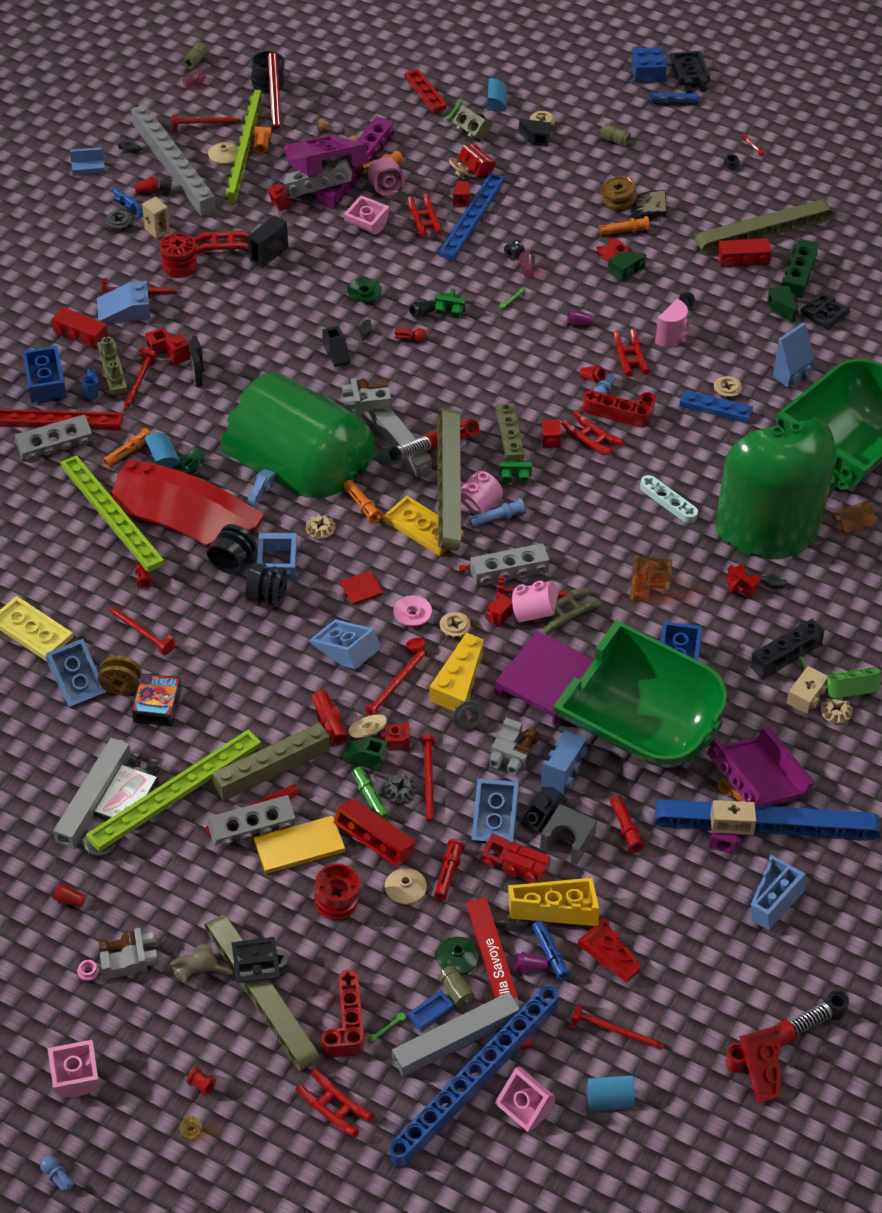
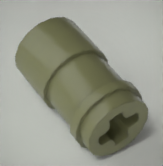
(195, 56)
(613, 134)
(456, 986)

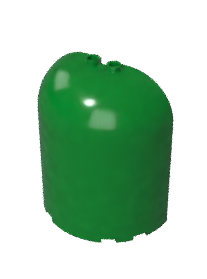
(851, 406)
(298, 436)
(776, 489)
(646, 699)

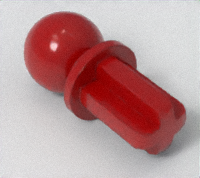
(419, 334)

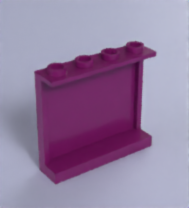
(542, 673)
(762, 769)

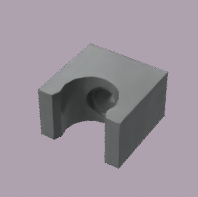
(572, 827)

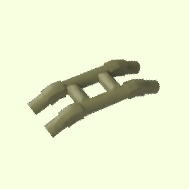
(577, 609)

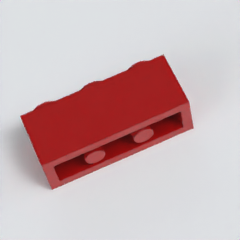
(744, 252)
(79, 327)

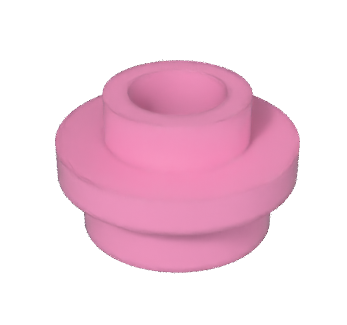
(85, 966)

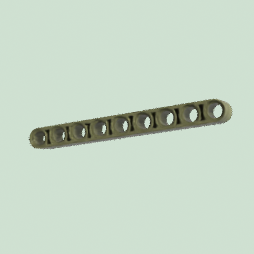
(766, 225)
(449, 480)
(266, 999)

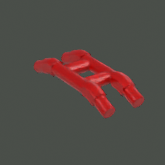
(422, 213)
(214, 245)
(635, 348)
(588, 427)
(331, 1092)

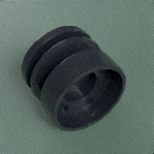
(260, 71)
(231, 549)
(262, 584)

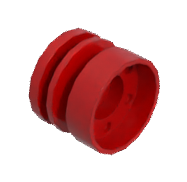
(178, 255)
(336, 891)

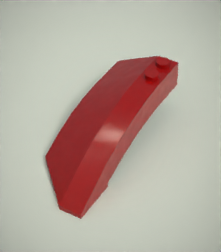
(180, 501)

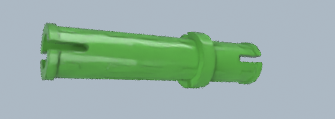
(366, 787)

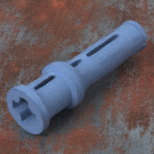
(505, 511)

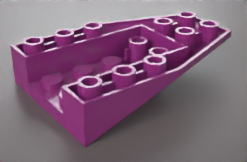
(309, 154)

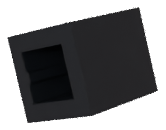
(535, 132)
(336, 346)
(543, 808)

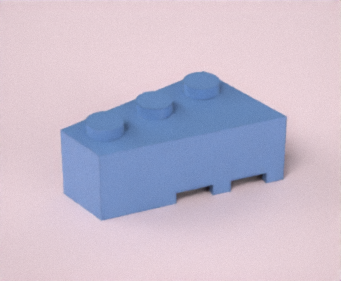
(564, 762)
(777, 892)

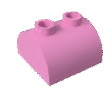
(367, 215)
(672, 325)
(480, 493)
(534, 600)
(73, 1069)
(525, 1099)

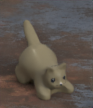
(200, 962)

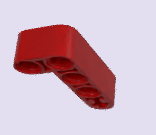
(620, 409)
(349, 1012)

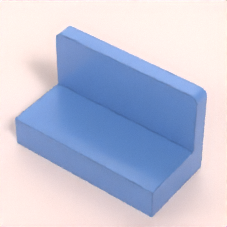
(87, 161)

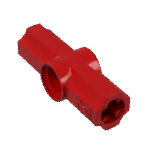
(329, 717)

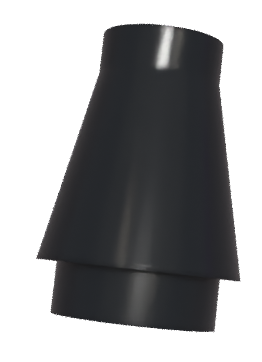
(420, 308)

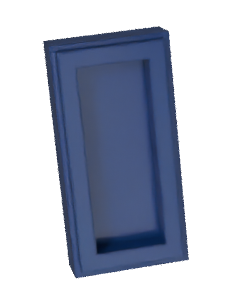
(431, 1011)

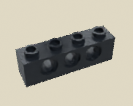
(787, 649)

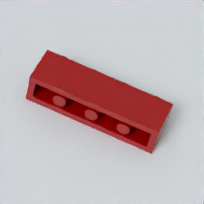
(374, 832)

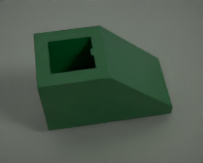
(626, 264)
(783, 302)
(367, 752)

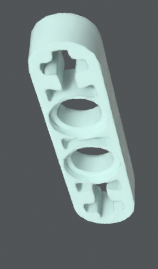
(655, 486)

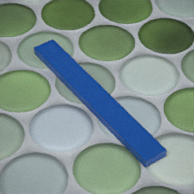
(471, 216)

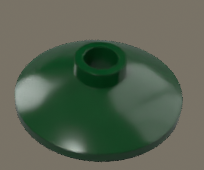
(364, 289)
(190, 461)
(463, 961)

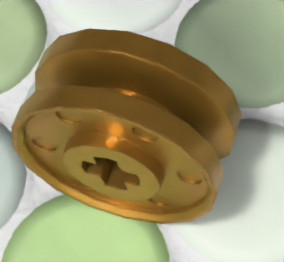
(619, 192)
(119, 675)

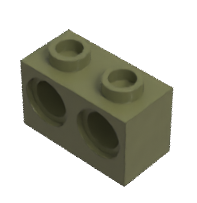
(473, 121)

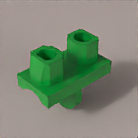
(450, 301)
(515, 468)

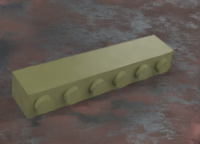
(271, 761)

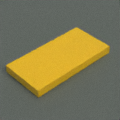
(416, 522)
(299, 844)

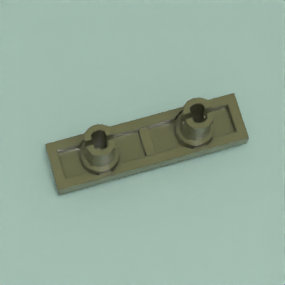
(112, 366)
(509, 431)

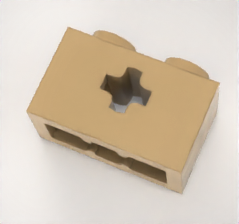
(156, 217)
(807, 690)
(733, 817)

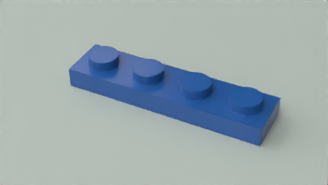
(716, 406)

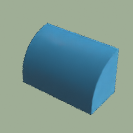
(497, 95)
(162, 450)
(610, 1093)

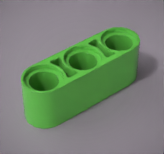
(853, 682)

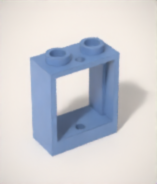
(279, 542)

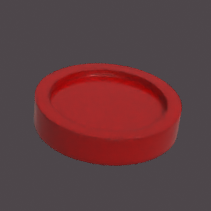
(415, 644)

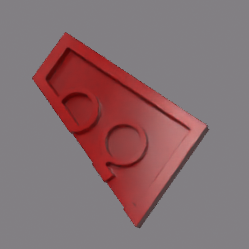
(609, 951)
(762, 1059)

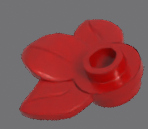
(614, 247)

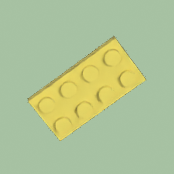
(32, 628)

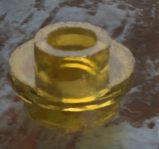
(190, 1122)

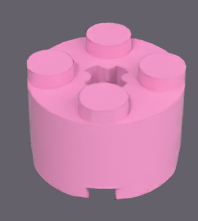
(386, 176)

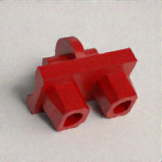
(740, 582)

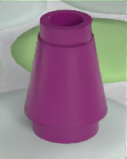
(579, 318)
(529, 963)

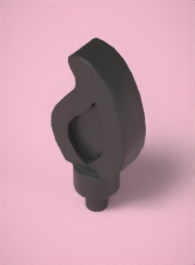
(129, 146)
(365, 329)
(773, 581)
(514, 924)

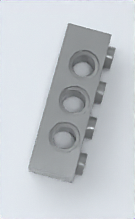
(333, 173)
(59, 430)
(509, 564)
(279, 807)

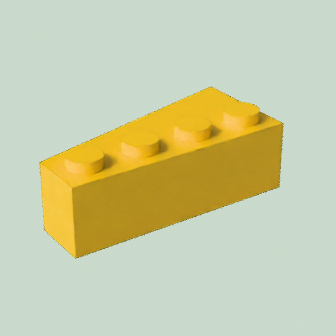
(458, 674)
(555, 902)

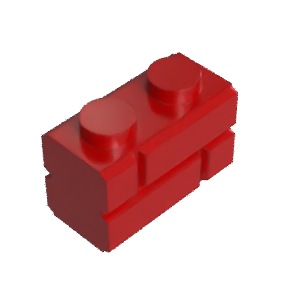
(477, 160)
(525, 863)

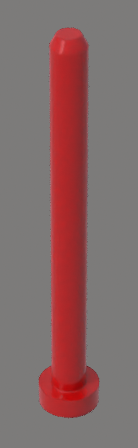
(372, 709)
(428, 741)

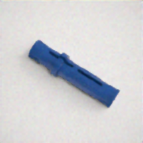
(693, 98)
(560, 968)

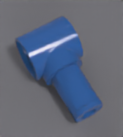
(90, 385)

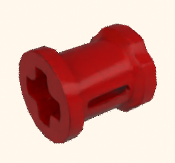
(201, 1081)

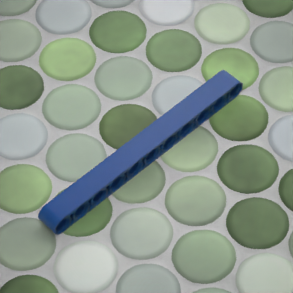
(776, 820)
(472, 1083)

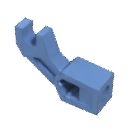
(263, 482)

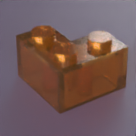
(649, 573)

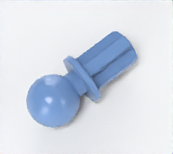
(605, 385)
(50, 1166)

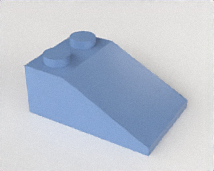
(125, 303)
(793, 356)
(347, 643)
(74, 672)
(495, 809)

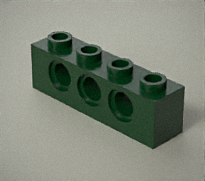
(800, 267)

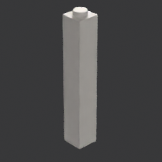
(397, 434)
(82, 807)
(455, 1034)

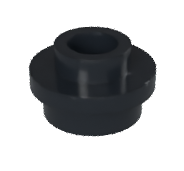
(731, 161)
(165, 185)
(689, 297)

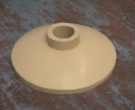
(223, 153)
(461, 168)
(368, 726)
(405, 893)

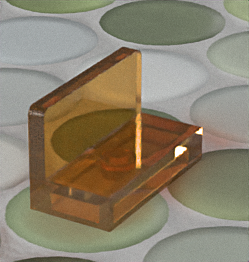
(855, 516)

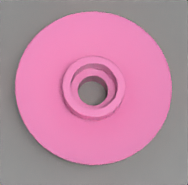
(413, 605)

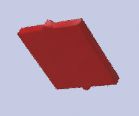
(361, 588)

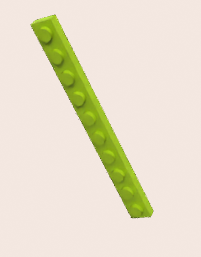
(243, 150)
(112, 514)
(172, 791)

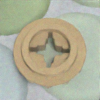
(541, 115)
(730, 382)
(323, 531)
(459, 620)
(836, 716)

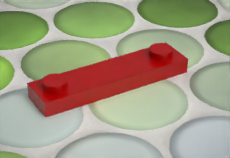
(425, 91)

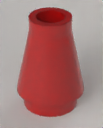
(148, 185)
(593, 373)
(66, 895)

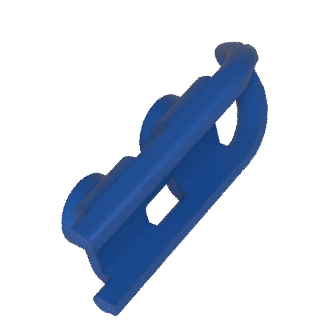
(130, 203)

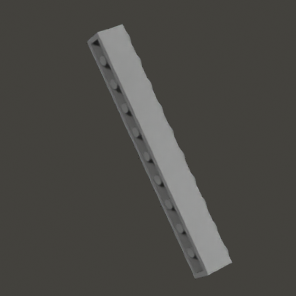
(173, 160)

